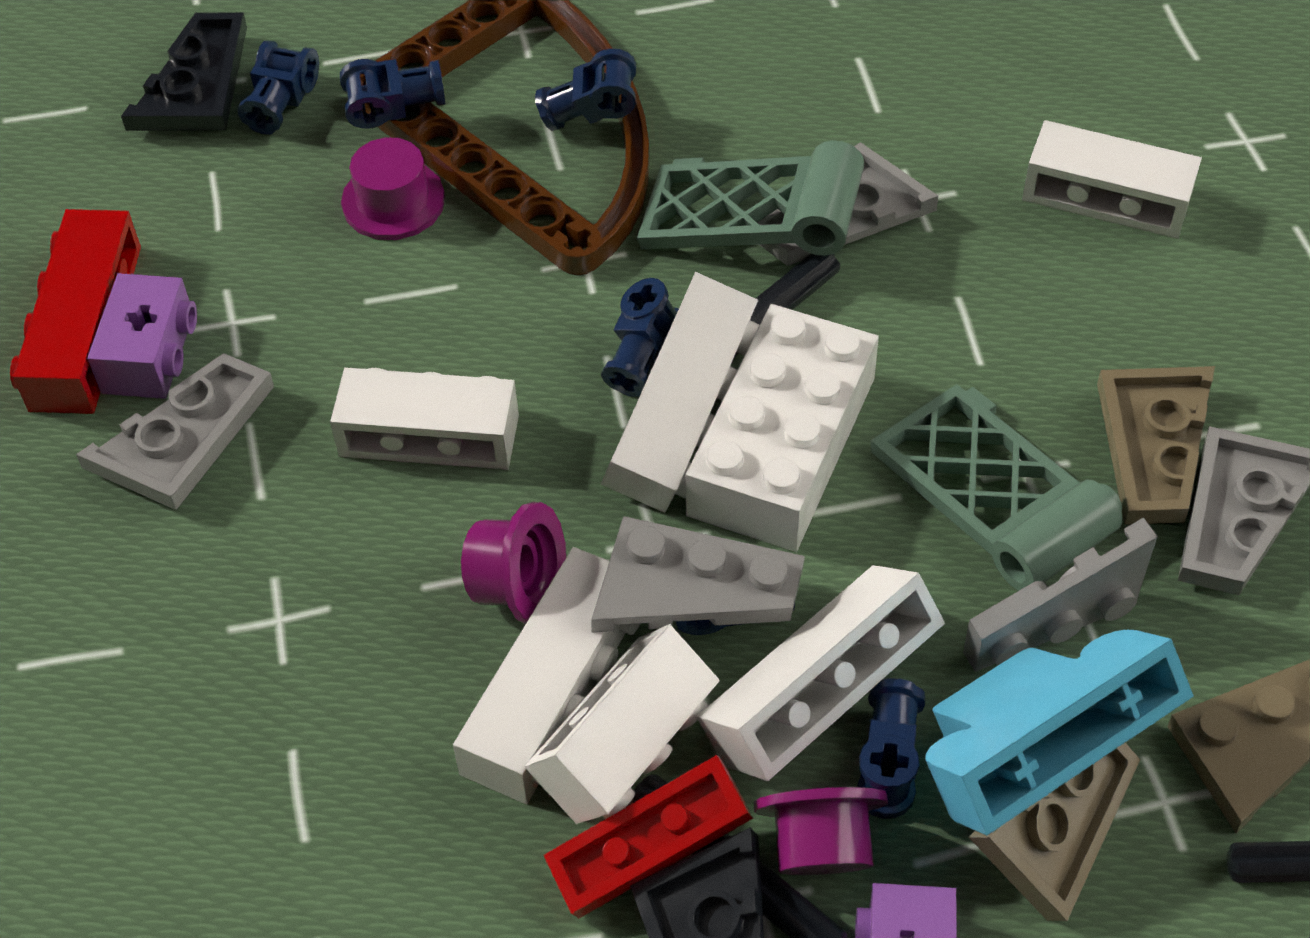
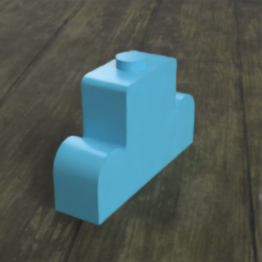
(1048, 720)

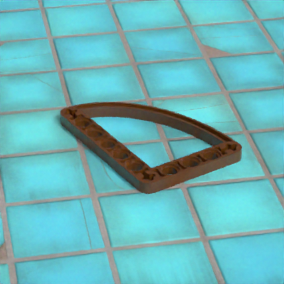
(515, 213)

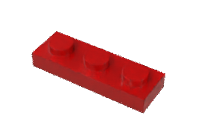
(647, 836)

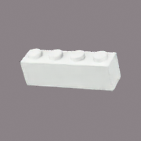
(681, 392)
(820, 671)
(540, 680)

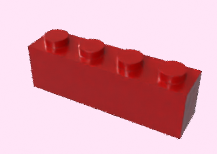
(69, 306)

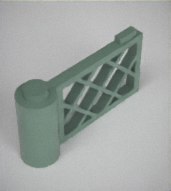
(814, 204)
(1050, 525)

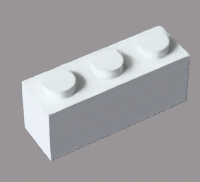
(1111, 178)
(425, 418)
(623, 726)

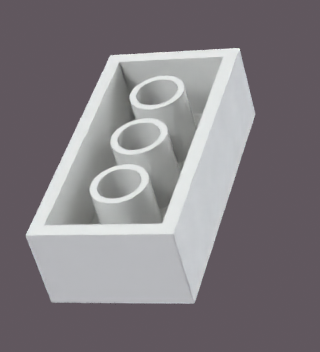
(781, 427)

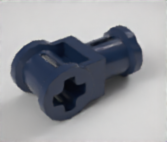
(278, 80)
(388, 90)
(591, 91)
(642, 331)
(892, 744)

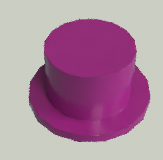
(391, 191)
(513, 559)
(822, 828)

